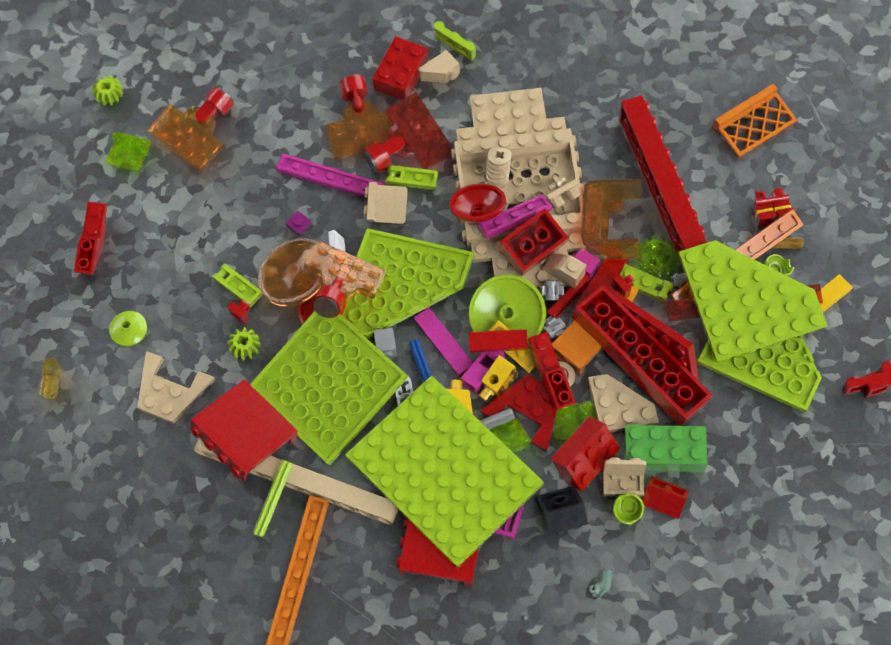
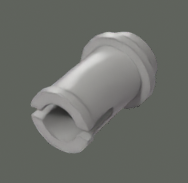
(678, 279)

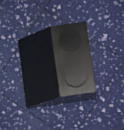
(562, 510)

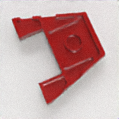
(531, 401)

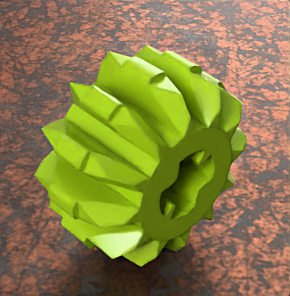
(107, 90)
(251, 341)

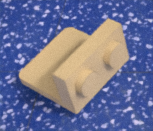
(386, 203)
(623, 477)

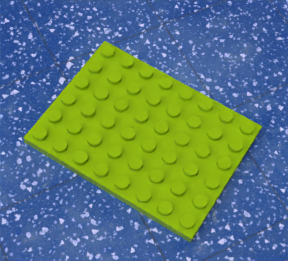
(444, 470)

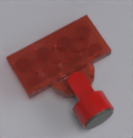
(412, 136)

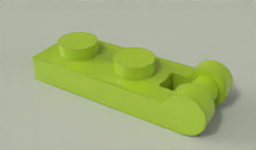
(454, 41)
(412, 177)
(648, 283)
(237, 285)

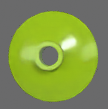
(131, 335)

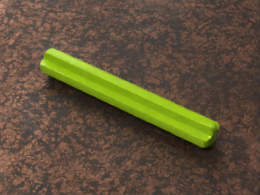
(272, 498)

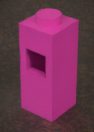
(475, 374)

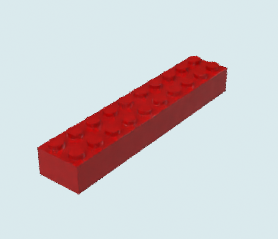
(660, 175)

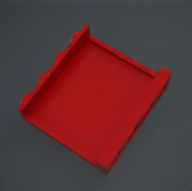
(242, 429)
(425, 559)

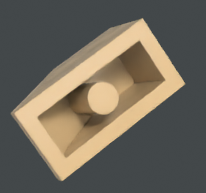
(440, 69)
(566, 269)

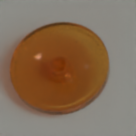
(283, 275)

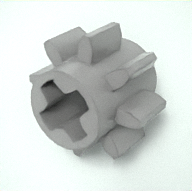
(552, 290)
(554, 327)

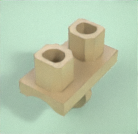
(569, 188)

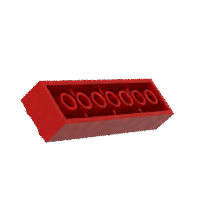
(641, 356)

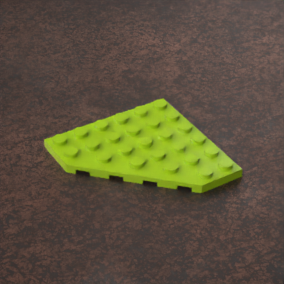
(415, 279)
(746, 301)
(778, 371)

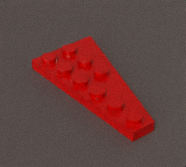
(674, 342)

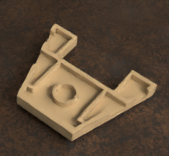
(165, 398)

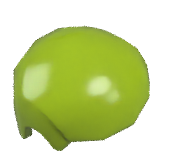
(779, 264)
(628, 508)

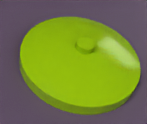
(510, 301)

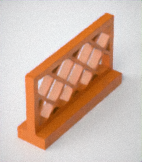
(747, 107)

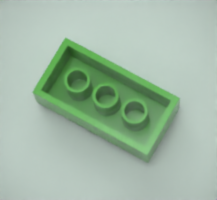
(667, 447)

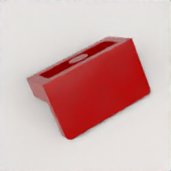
(665, 497)

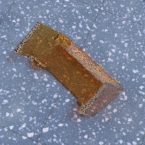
(600, 199)

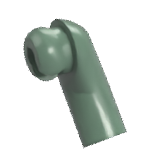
(603, 586)

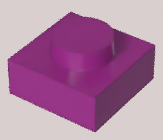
(298, 223)

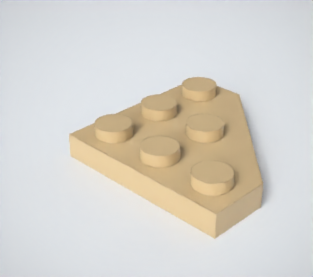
(619, 405)

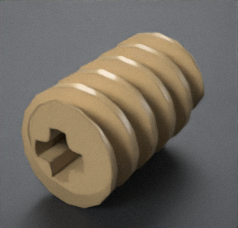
(498, 166)

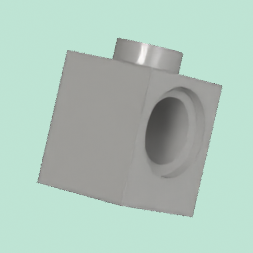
(386, 342)

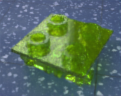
(128, 151)
(571, 418)
(512, 435)

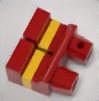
(771, 208)

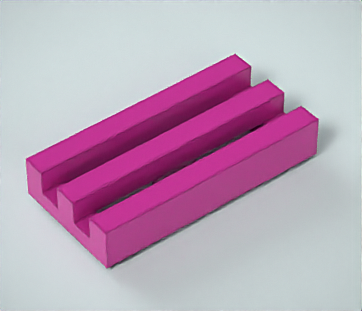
(504, 533)

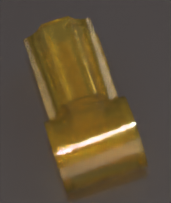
(50, 380)

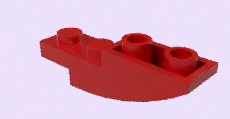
(92, 238)
(550, 371)
(872, 383)

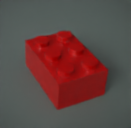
(399, 68)
(533, 242)
(585, 453)

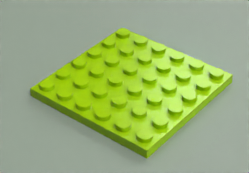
(328, 383)

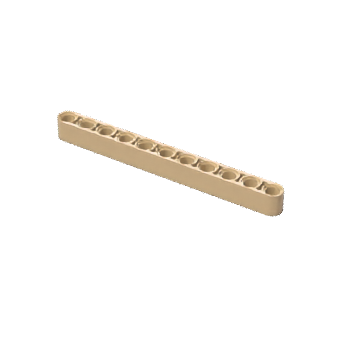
(322, 487)

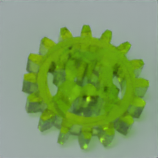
(655, 263)

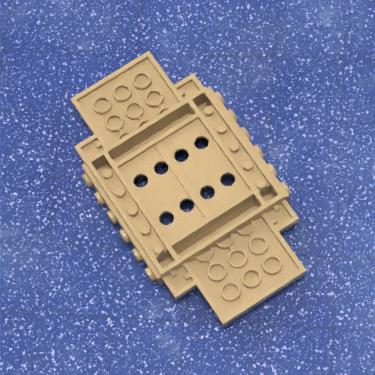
(520, 124)

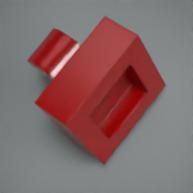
(622, 285)
(239, 311)

